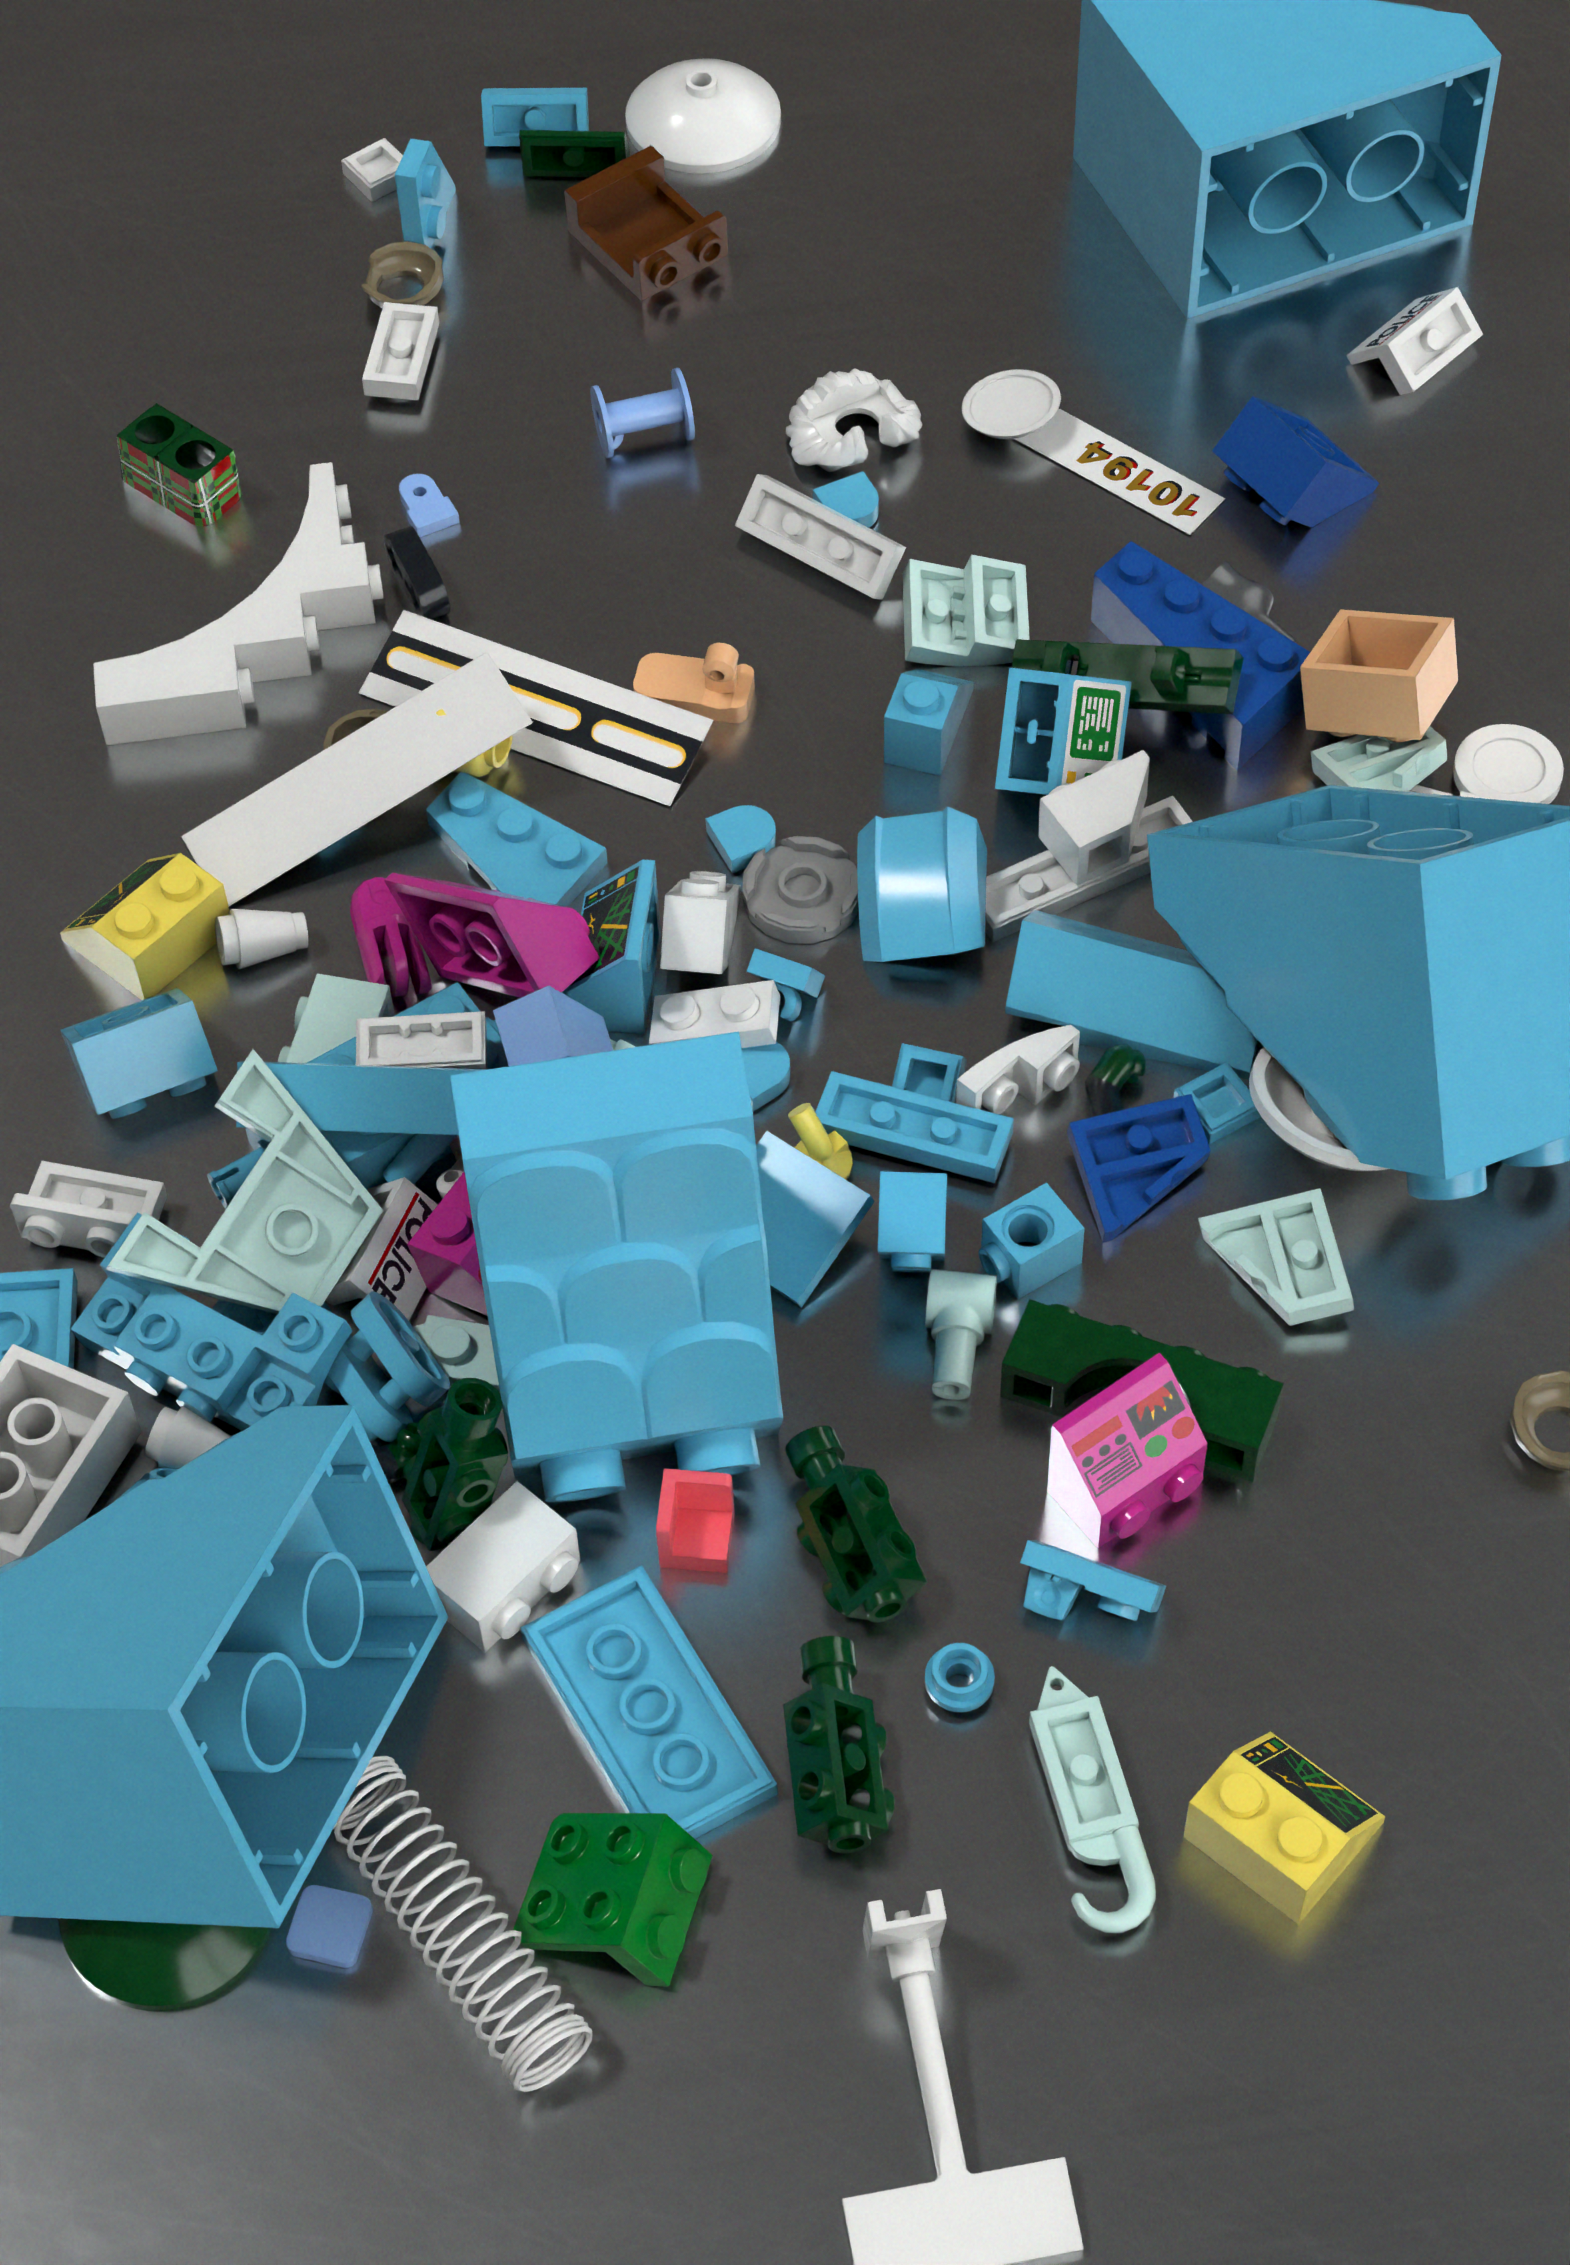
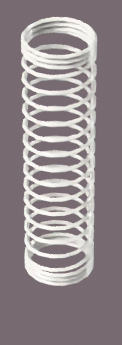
(514, 2062)

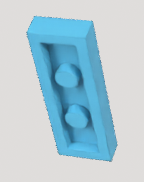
(915, 1126)

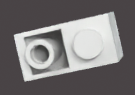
(1095, 819)
(699, 923)

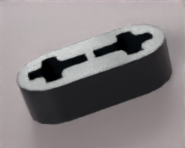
(416, 573)

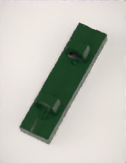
(1160, 675)

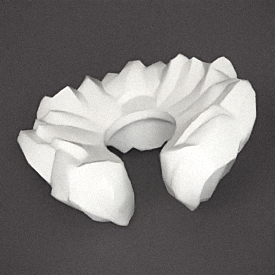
(840, 394)

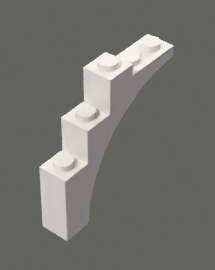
(210, 674)

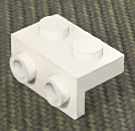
(83, 1207)

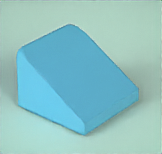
(928, 1072)

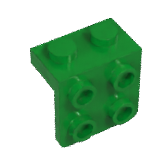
(615, 1889)

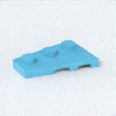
(513, 843)

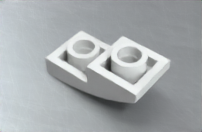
(1023, 1067)

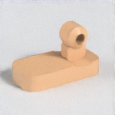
(705, 686)

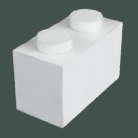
(504, 1566)

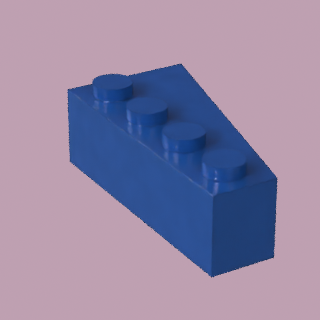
(1153, 603)

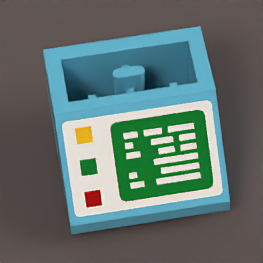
(1059, 729)

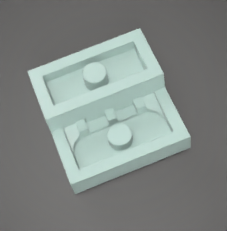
(964, 613)

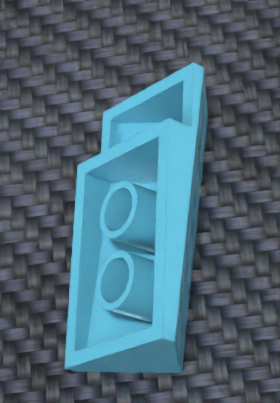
(1125, 993)

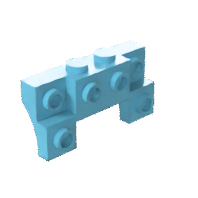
(205, 1356)

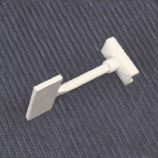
(960, 2216)

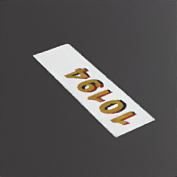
(1124, 471)

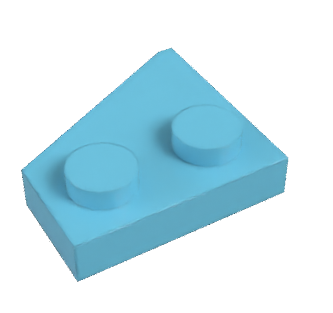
(423, 193)

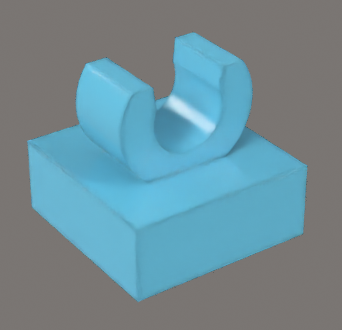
(789, 979)

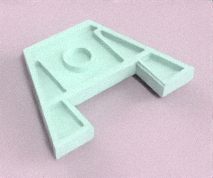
(286, 1225)

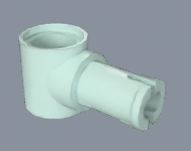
(960, 1314)

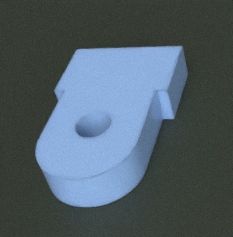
(425, 505)

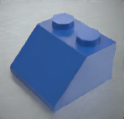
(1290, 465)

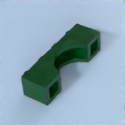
(1070, 1358)

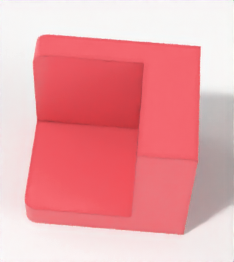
(695, 1520)

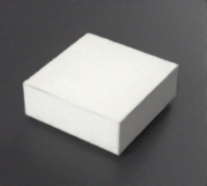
(373, 169)

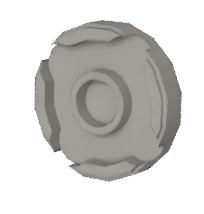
(801, 890)

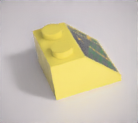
(151, 924)
(1279, 1824)

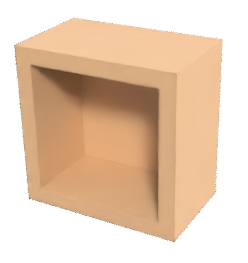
(1379, 674)

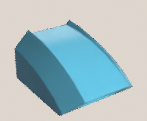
(921, 885)

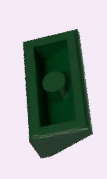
(570, 152)

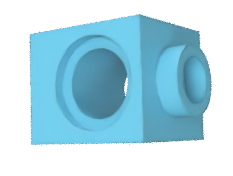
(1037, 1219)

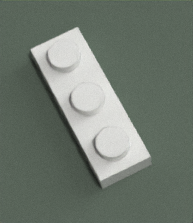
(820, 536)

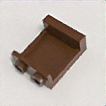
(643, 225)

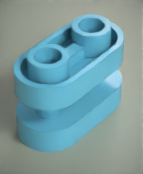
(405, 1357)

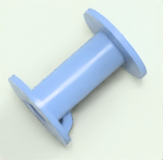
(642, 413)

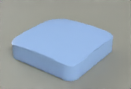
(329, 1926)

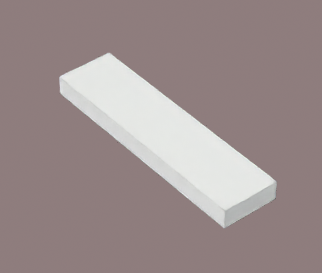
(1046, 887)

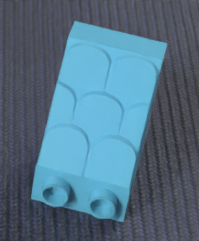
(1279, 134)
(1394, 966)
(623, 1260)
(206, 1679)

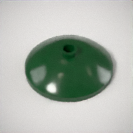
(160, 1963)

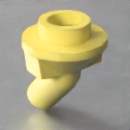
(827, 1149)

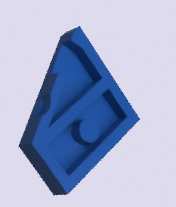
(1136, 1158)

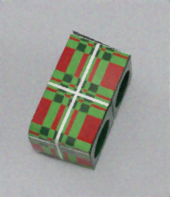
(162, 434)

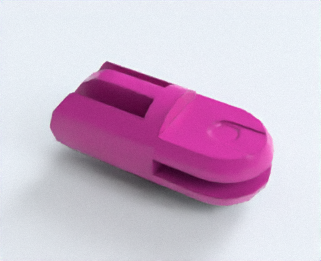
(387, 940)

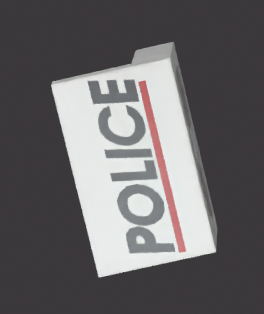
(1421, 339)
(384, 1258)

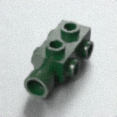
(455, 1463)
(852, 1530)
(836, 1752)

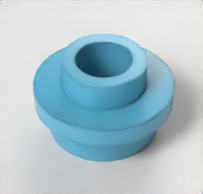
(965, 1660)

